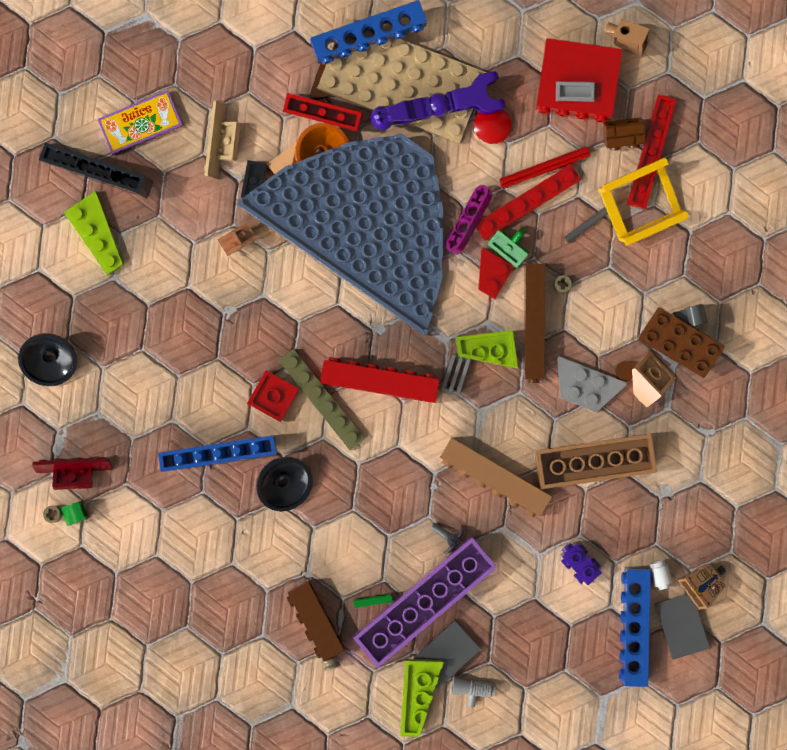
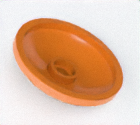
(318, 136)

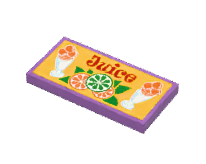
(140, 122)

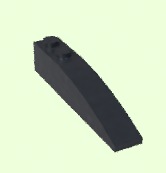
(97, 170)

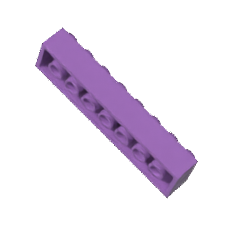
(424, 601)

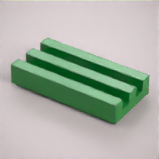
(373, 600)

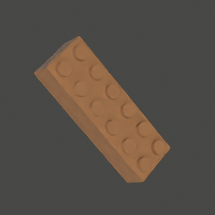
(595, 461)

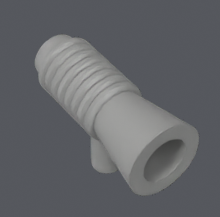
(473, 688)

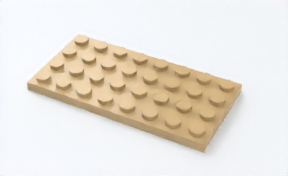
(397, 74)

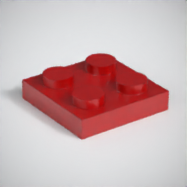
(273, 396)

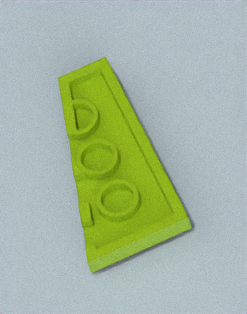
(418, 689)

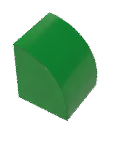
(74, 513)

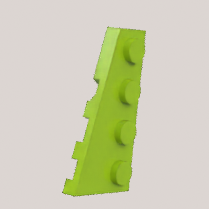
(93, 228)

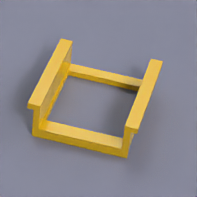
(654, 226)

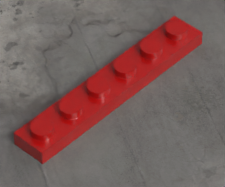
(652, 150)
(528, 201)

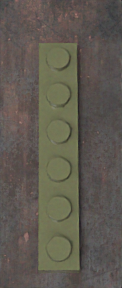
(321, 399)

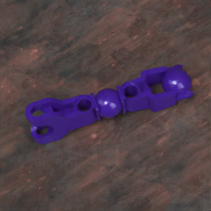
(440, 104)

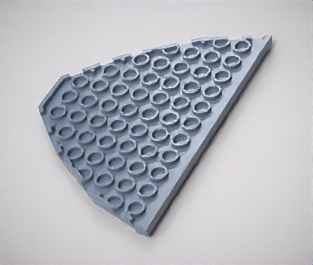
(367, 217)

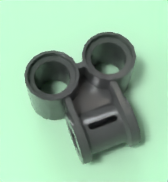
(693, 315)

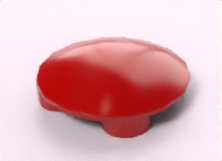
(492, 127)

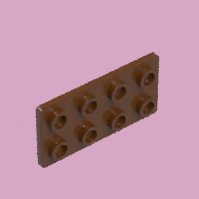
(681, 342)

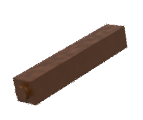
(534, 322)

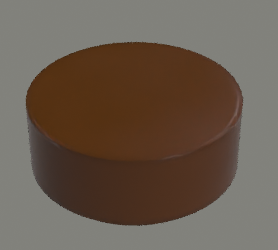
(624, 370)

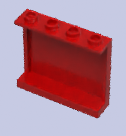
(579, 63)

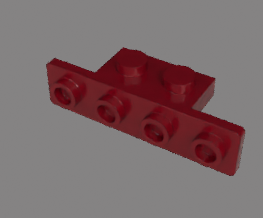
(72, 473)

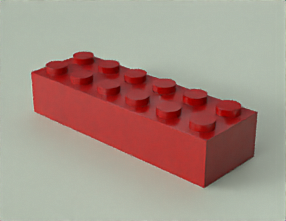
(379, 381)

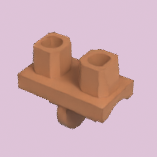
(237, 239)

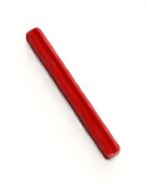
(544, 167)

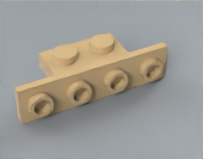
(222, 140)

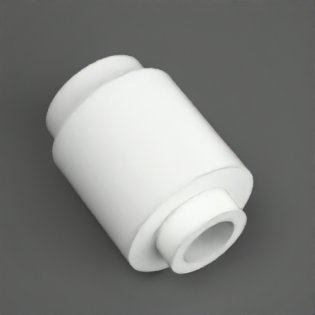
(660, 574)

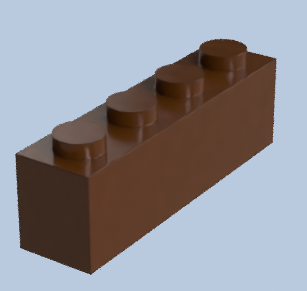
(315, 620)

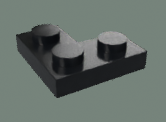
(253, 176)

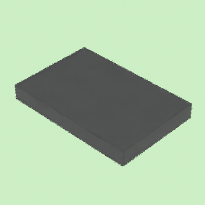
(682, 626)
(452, 647)

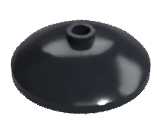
(47, 369)
(288, 492)

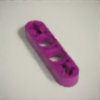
(466, 218)

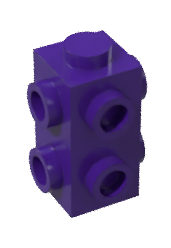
(575, 557)

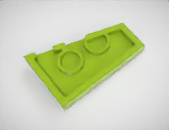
(489, 347)

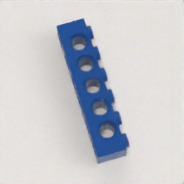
(412, 11)
(217, 453)
(639, 676)

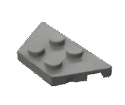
(585, 385)

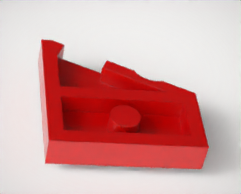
(492, 273)

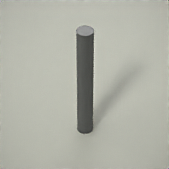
(587, 224)

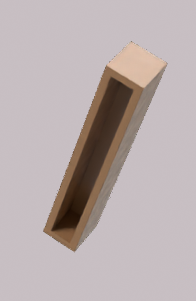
(495, 477)

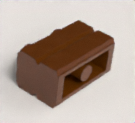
(624, 133)

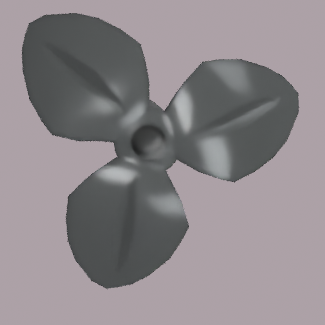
(451, 539)

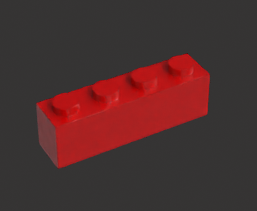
(322, 111)

